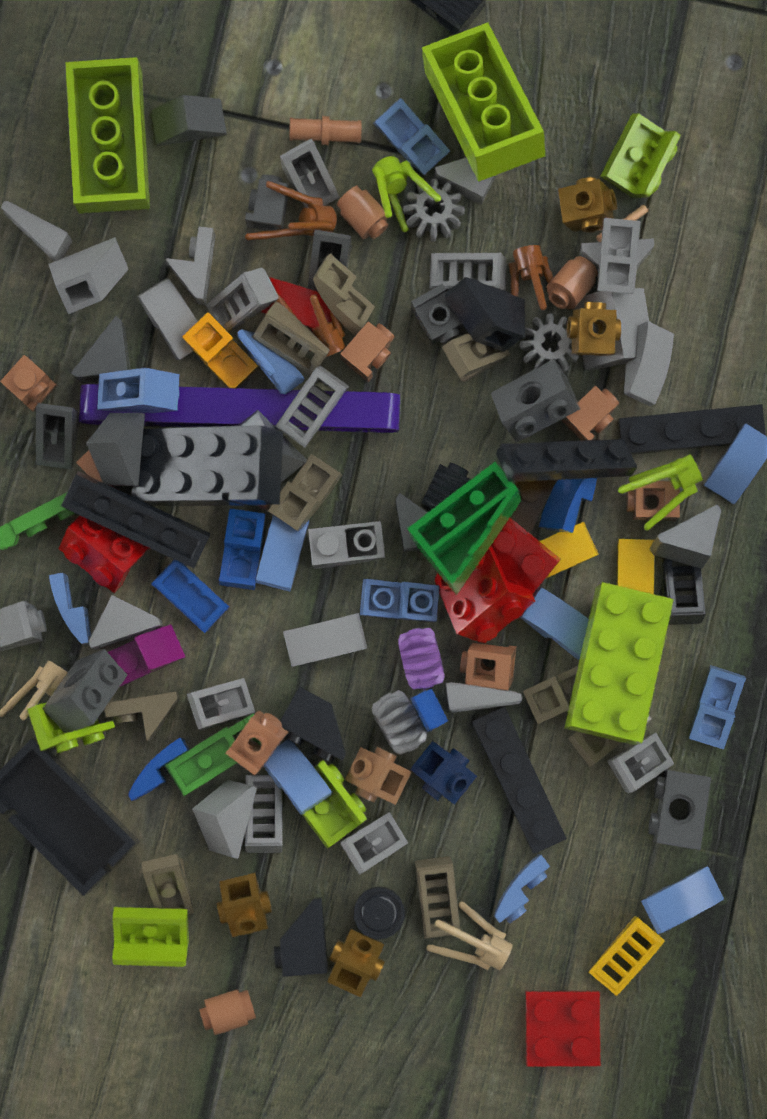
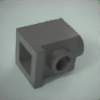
(267, 205)
(436, 330)

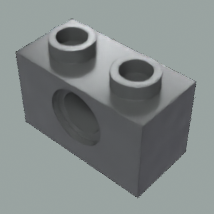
(535, 400)
(85, 691)
(694, 792)

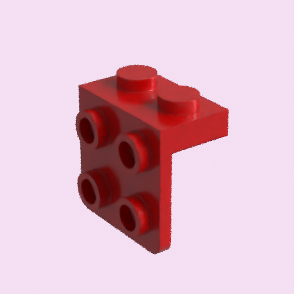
(101, 552)
(485, 601)

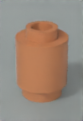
(363, 213)
(572, 283)
(227, 1011)

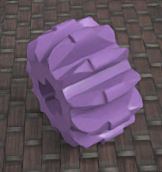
(421, 658)

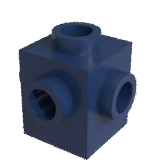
(443, 773)

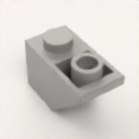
(88, 274)
(346, 544)
(20, 625)

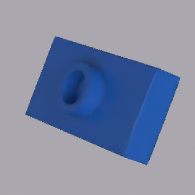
(190, 595)

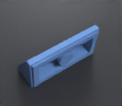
(277, 369)

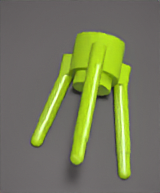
(392, 179)
(681, 473)

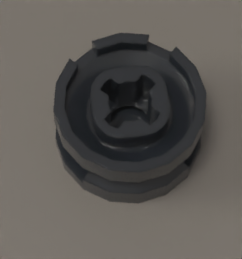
(379, 913)

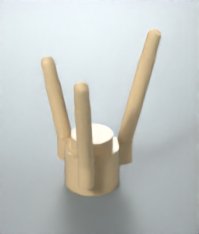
(47, 681)
(491, 949)

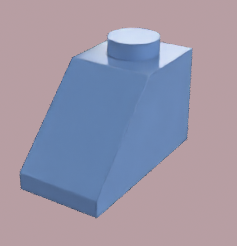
(138, 391)

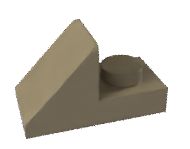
(471, 357)
(153, 708)
(168, 883)

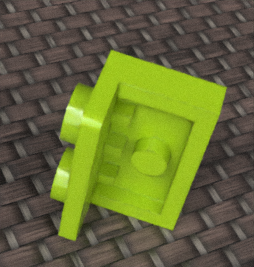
(640, 157)
(50, 734)
(337, 813)
(150, 936)

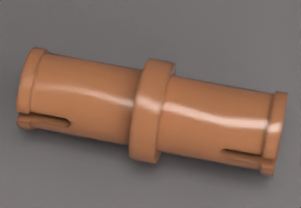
(325, 130)

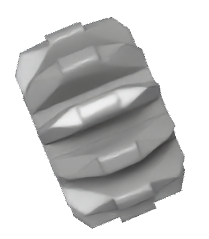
(439, 221)
(537, 340)
(399, 722)

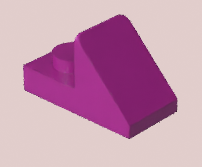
(148, 653)

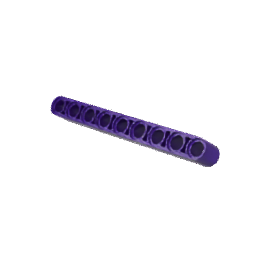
(231, 406)

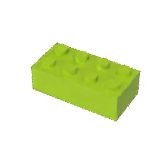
(483, 102)
(107, 135)
(619, 663)

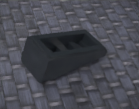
(684, 615)

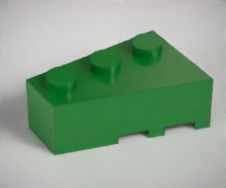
(465, 525)

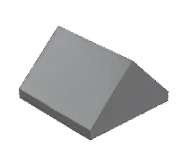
(632, 312)

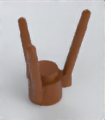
(310, 218)
(531, 266)
(327, 333)

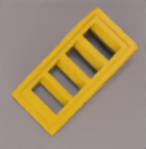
(636, 964)

